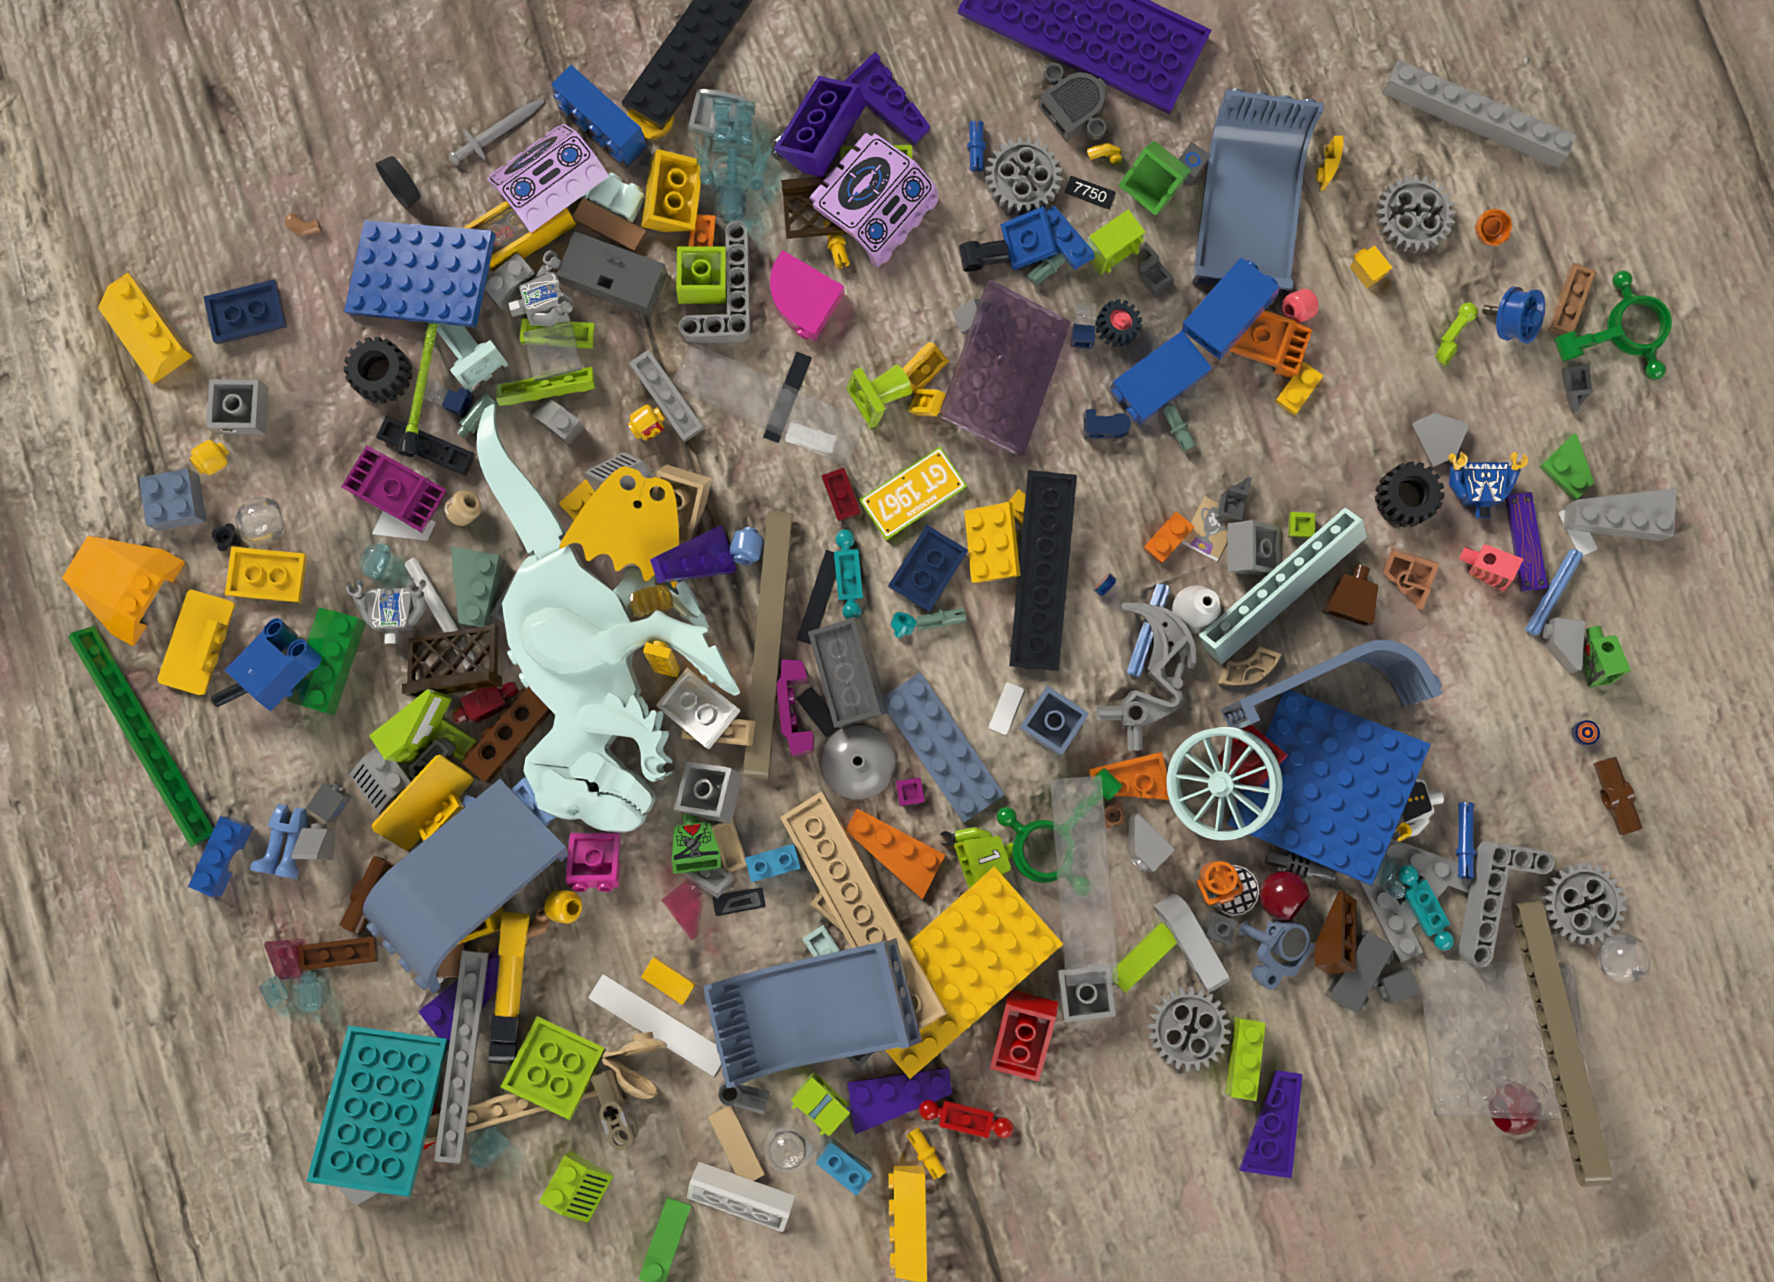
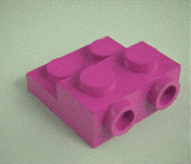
(593, 861)

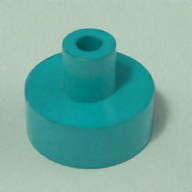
(903, 624)

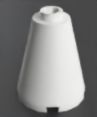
(1197, 607)

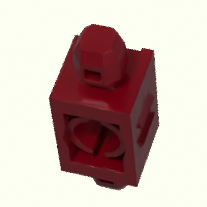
(485, 703)

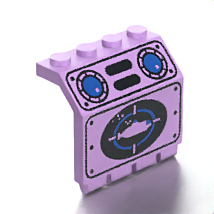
(548, 176)
(876, 196)

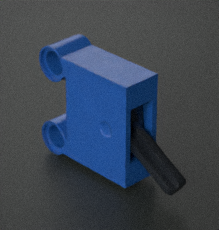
(267, 671)

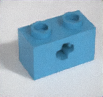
(773, 862)
(844, 1166)

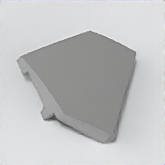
(1440, 436)

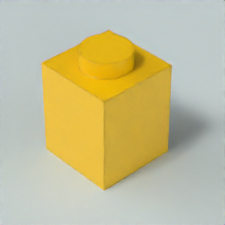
(1370, 266)

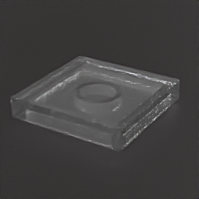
(552, 351)

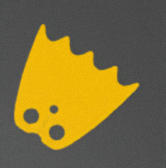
(617, 528)

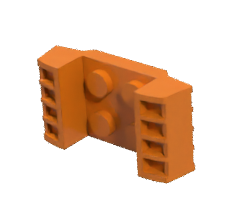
(1275, 342)

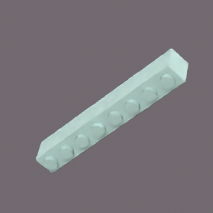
(1283, 585)

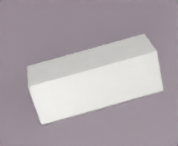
(740, 1196)

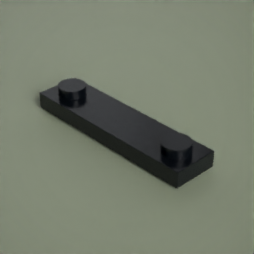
(430, 447)

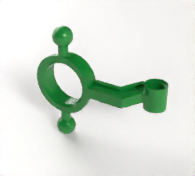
(1572, 346)
(1007, 817)

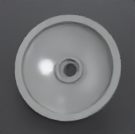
(862, 780)

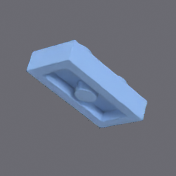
(527, 796)

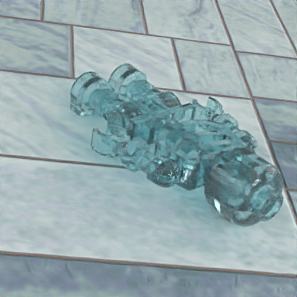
(732, 200)

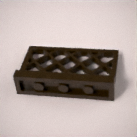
(801, 190)
(458, 682)

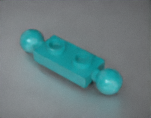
(848, 574)
(1426, 907)

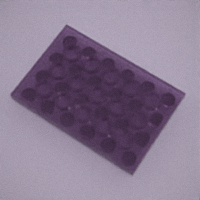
(1005, 368)

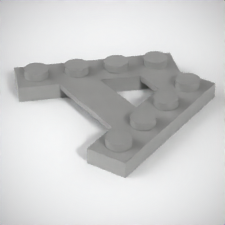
(1397, 918)

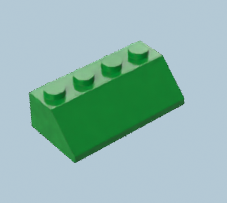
(337, 640)

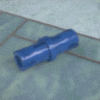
(976, 146)

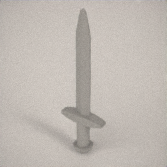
(475, 144)

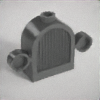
(1073, 103)

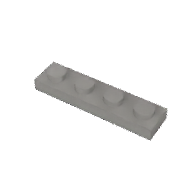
(666, 396)

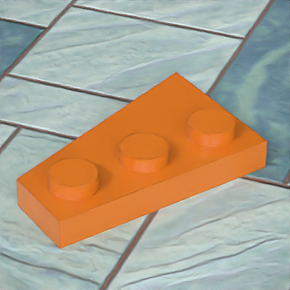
(1140, 776)

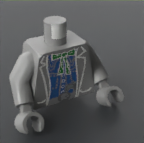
(543, 296)
(390, 608)

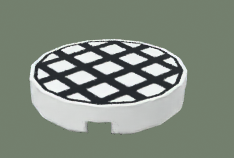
(1244, 901)

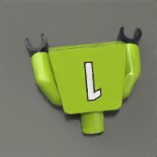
(979, 853)

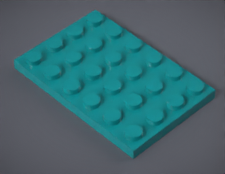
(378, 1111)

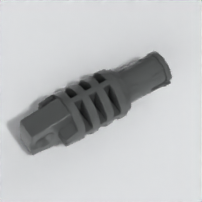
(1299, 865)

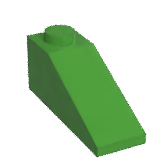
(665, 1241)

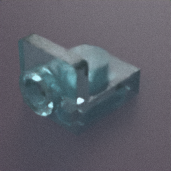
(488, 1149)

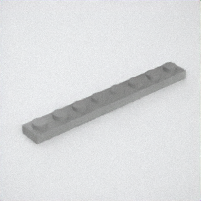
(461, 1057)

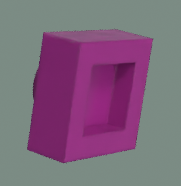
(910, 791)

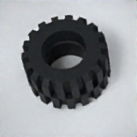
(361, 360)
(1423, 481)

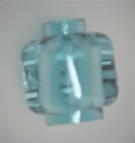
(377, 561)
(310, 992)

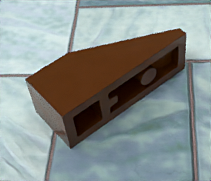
(1337, 939)

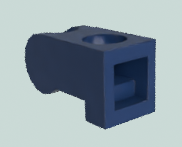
(1105, 426)

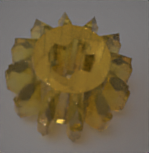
(650, 599)

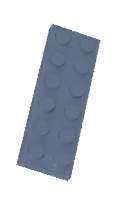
(942, 747)

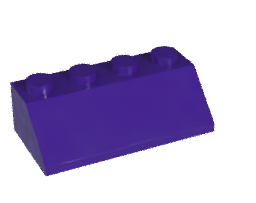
(821, 125)

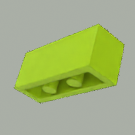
(1245, 1058)

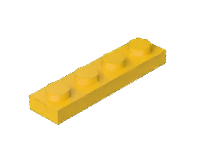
(661, 659)

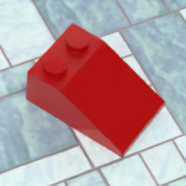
(1024, 1035)

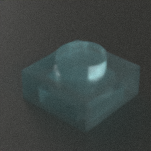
(273, 992)

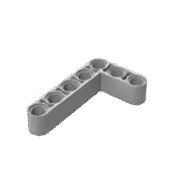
(734, 293)
(1493, 892)

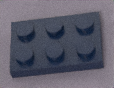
(245, 311)
(927, 568)

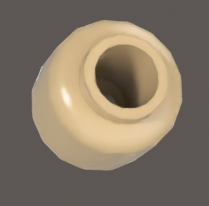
(463, 508)

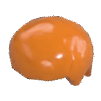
(1493, 227)

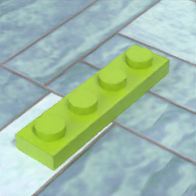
(531, 390)

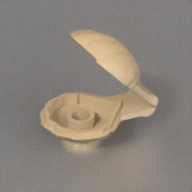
(631, 1081)

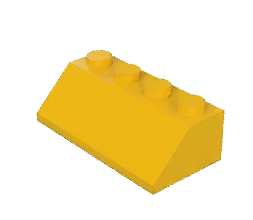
(143, 328)
(909, 1222)

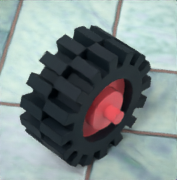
(1118, 323)

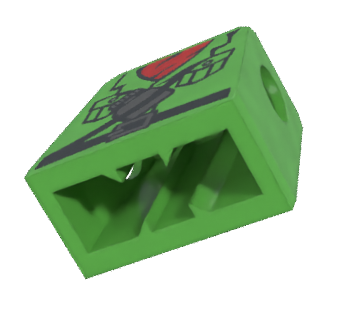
(1603, 658)
(694, 846)

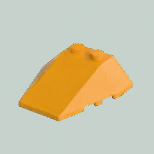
(120, 582)

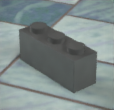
(1352, 987)

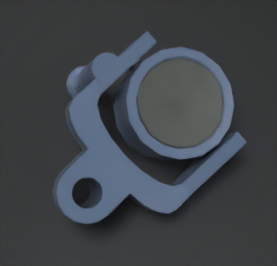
(1284, 939)

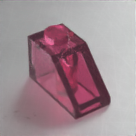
(686, 907)

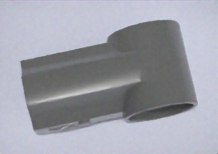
(746, 1098)

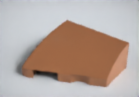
(1411, 574)

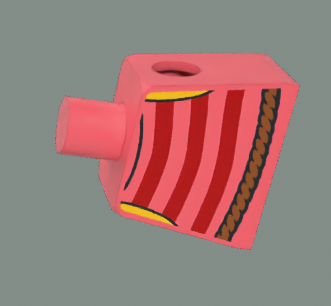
(1500, 565)

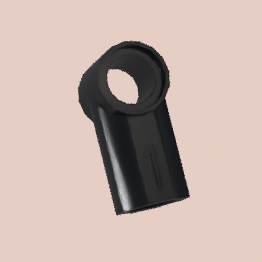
(976, 255)

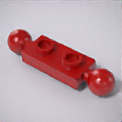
(966, 1119)

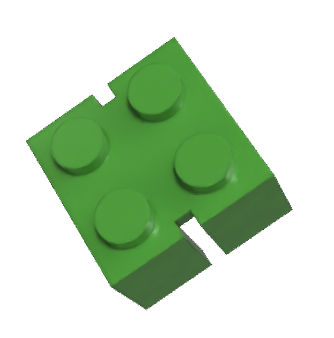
(1155, 179)

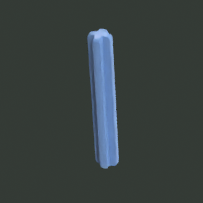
(1554, 592)
(1146, 636)

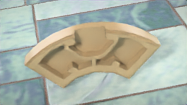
(1250, 670)

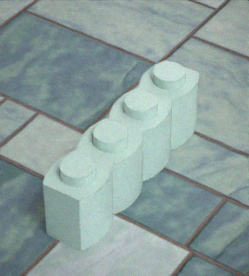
(617, 197)

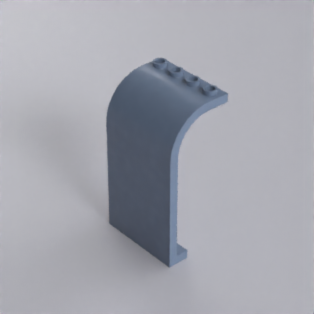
(1254, 185)
(1401, 664)
(458, 880)
(812, 1011)

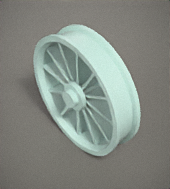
(1224, 783)

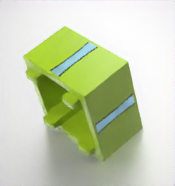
(821, 1103)

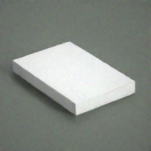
(698, 708)

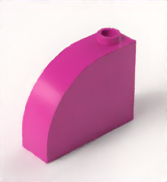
(803, 295)

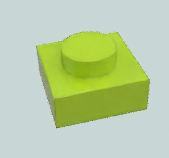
(1301, 525)

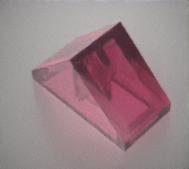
(284, 957)

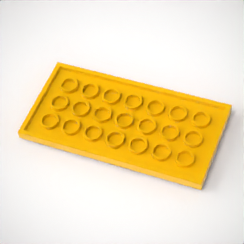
(974, 959)

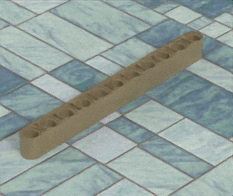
(768, 643)
(1561, 1045)

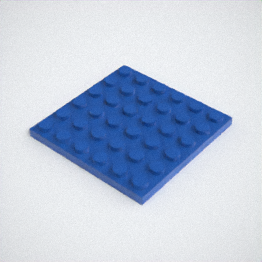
(1339, 786)

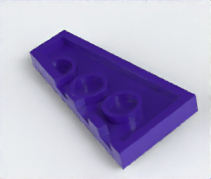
(889, 99)
(696, 558)
(440, 1010)
(891, 1096)
(1275, 1130)

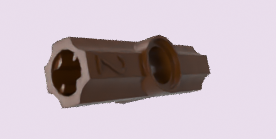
(1617, 795)
(354, 918)

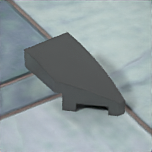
(1152, 272)
(1577, 385)
(1233, 501)

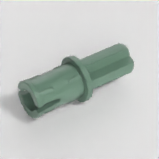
(1047, 267)
(1178, 427)
(941, 619)

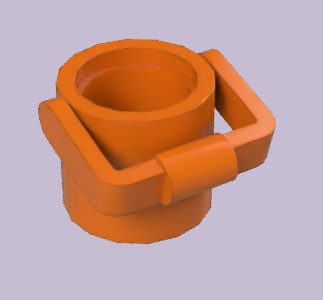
(1220, 879)

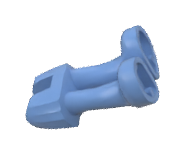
(279, 826)

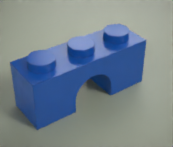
(212, 870)

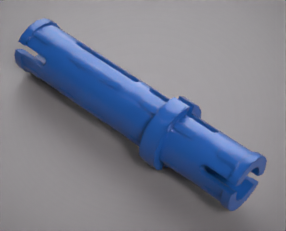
(1466, 840)

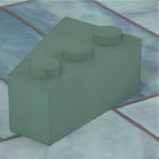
(476, 585)

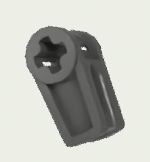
(439, 747)

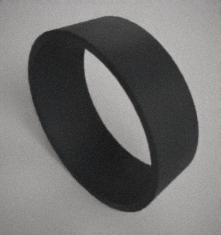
(398, 181)

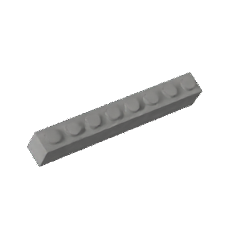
(1478, 114)

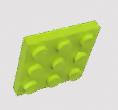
(553, 1068)

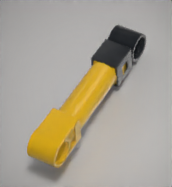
(509, 984)

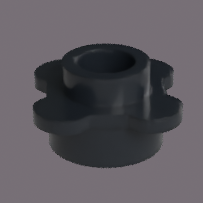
(219, 534)

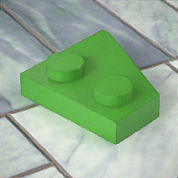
(1569, 468)

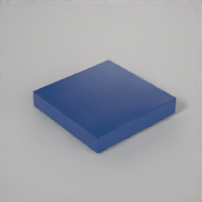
(1029, 238)

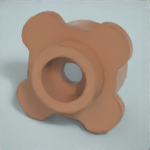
(1118, 818)

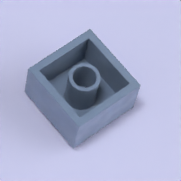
(172, 499)
(1053, 721)

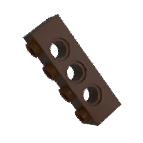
(475, 756)

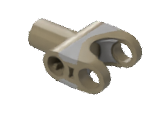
(613, 1121)

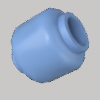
(746, 546)

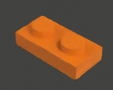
(704, 231)
(1168, 537)

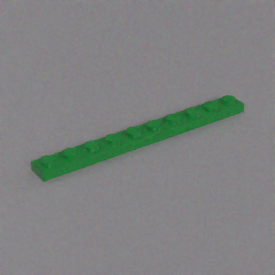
(142, 735)

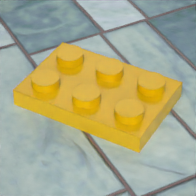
(992, 542)
(266, 574)

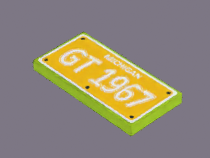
(913, 493)

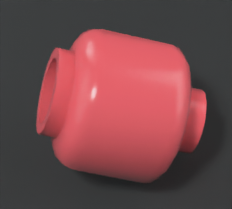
(1300, 305)

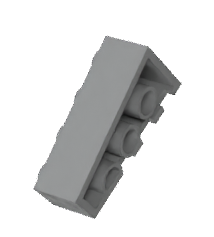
(1631, 515)

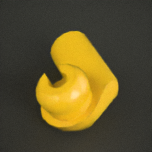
(1106, 149)

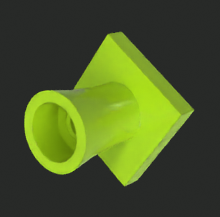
(873, 394)

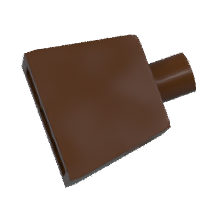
(1353, 598)

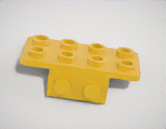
(196, 642)
(424, 804)

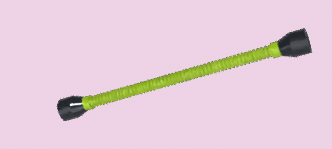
(409, 442)

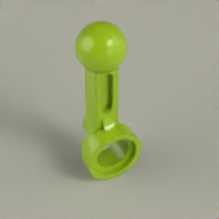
(1466, 313)

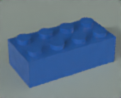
(599, 116)

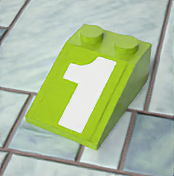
(412, 728)

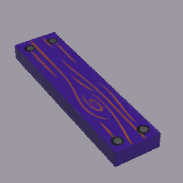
(1526, 541)

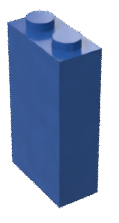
(1231, 308)
(1160, 378)

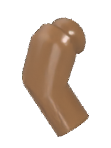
(301, 228)
(540, 923)

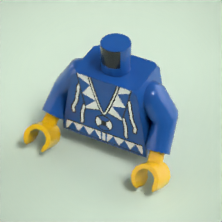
(1483, 482)

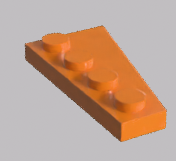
(902, 854)

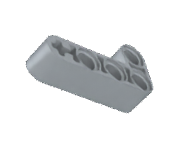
(1192, 941)

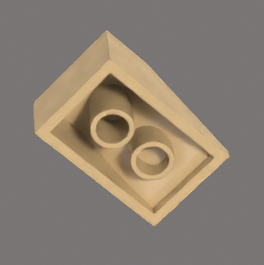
(691, 497)

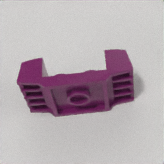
(394, 489)
(793, 673)

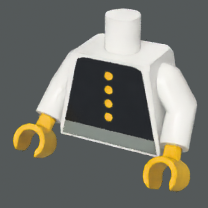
(1418, 810)

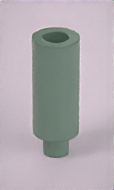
(471, 420)

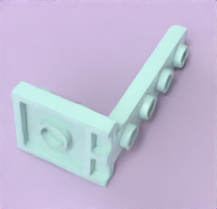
(475, 360)

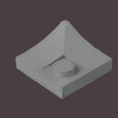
(703, 119)

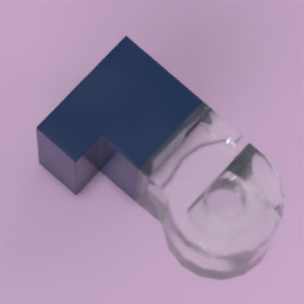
(1084, 325)
(448, 400)

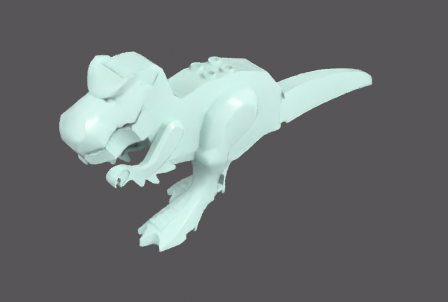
(577, 657)

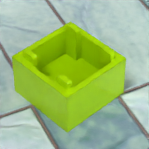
(1115, 241)

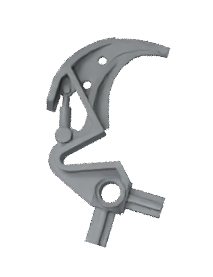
(1149, 706)

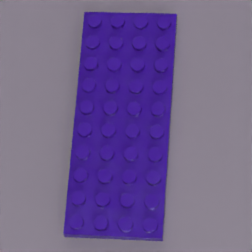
(1123, 42)

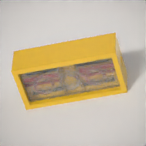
(514, 237)

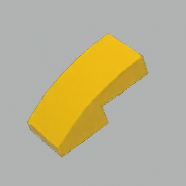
(1331, 162)

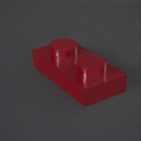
(841, 494)

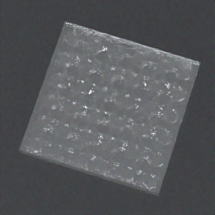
(1488, 1040)

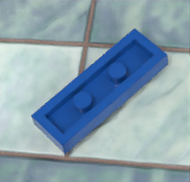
(1068, 240)

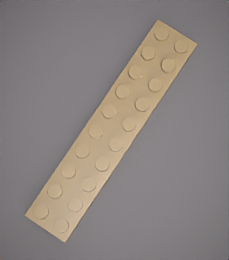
(854, 895)

